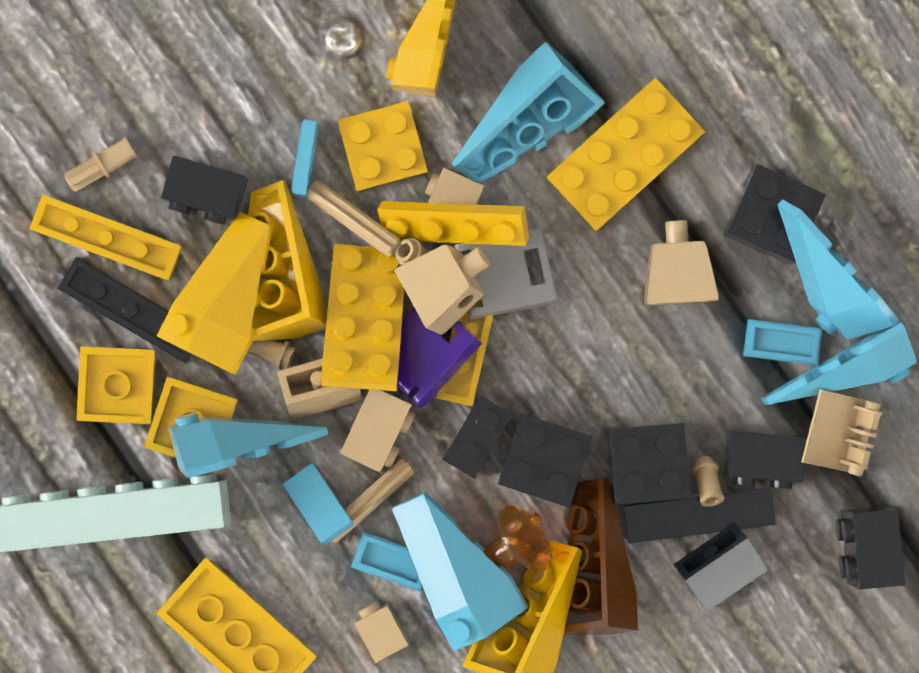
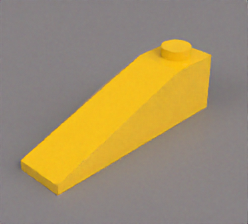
(423, 50)
(289, 287)
(219, 301)
(535, 636)

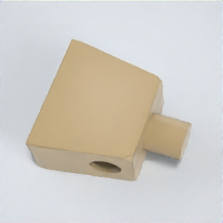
(679, 269)
(443, 285)

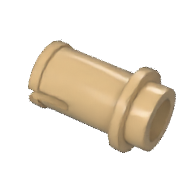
(409, 250)
(273, 351)
(705, 472)

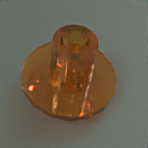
(519, 541)

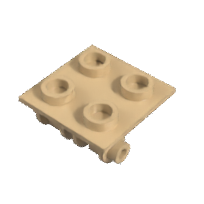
(841, 432)

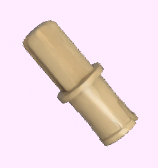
(100, 165)

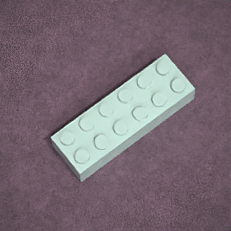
(113, 515)

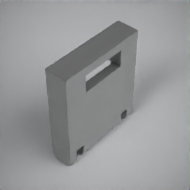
(507, 278)

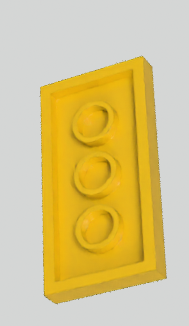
(625, 154)
(363, 320)
(232, 626)

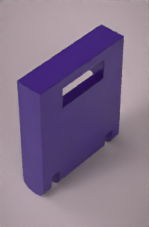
(428, 359)

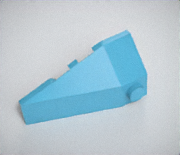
(533, 106)
(830, 282)
(871, 360)
(214, 442)
(461, 583)

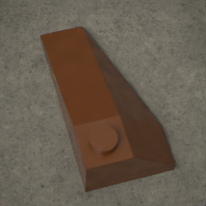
(604, 585)

